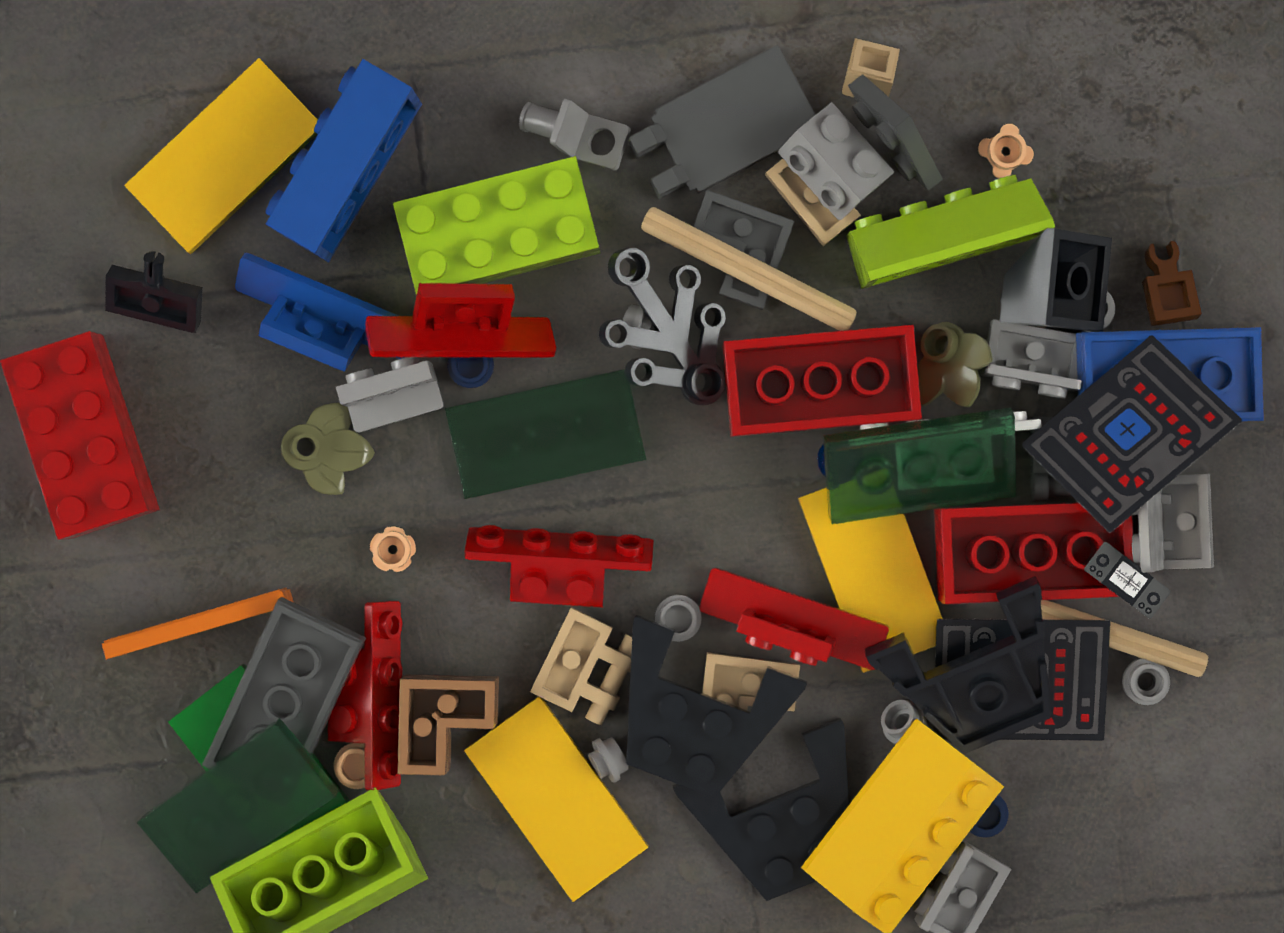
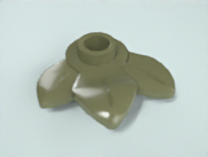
(954, 369)
(333, 451)

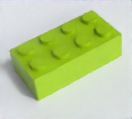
(498, 226)

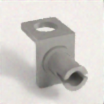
(573, 131)

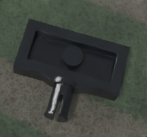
(152, 296)

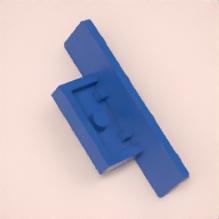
(306, 312)

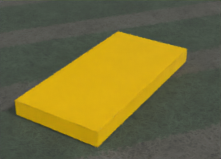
(224, 156)
(875, 571)
(556, 798)

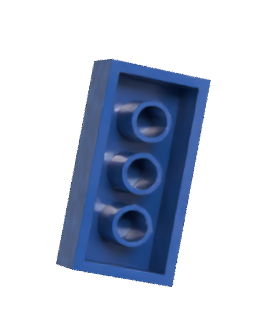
(343, 160)

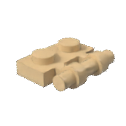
(572, 661)

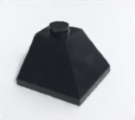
(1059, 282)

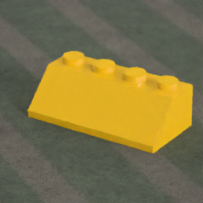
(902, 827)

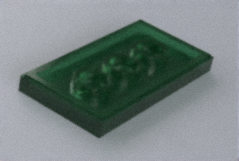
(545, 434)
(920, 465)
(238, 805)

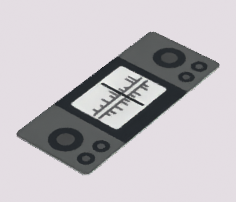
(1127, 580)

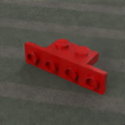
(461, 323)
(558, 565)
(790, 620)
(370, 698)

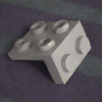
(1176, 527)

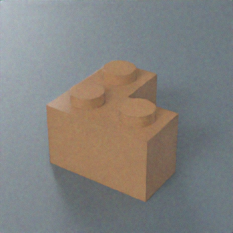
(431, 708)

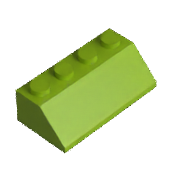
(947, 232)
(322, 872)

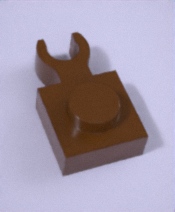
(1169, 293)

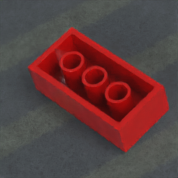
(821, 380)
(79, 435)
(1003, 545)

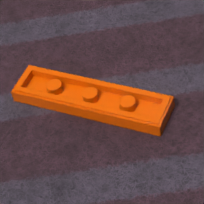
(193, 623)

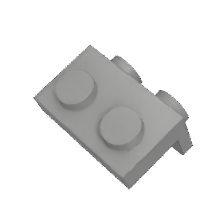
(835, 161)
(1033, 358)
(390, 396)
(961, 892)

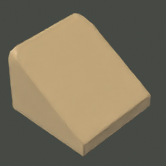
(874, 62)

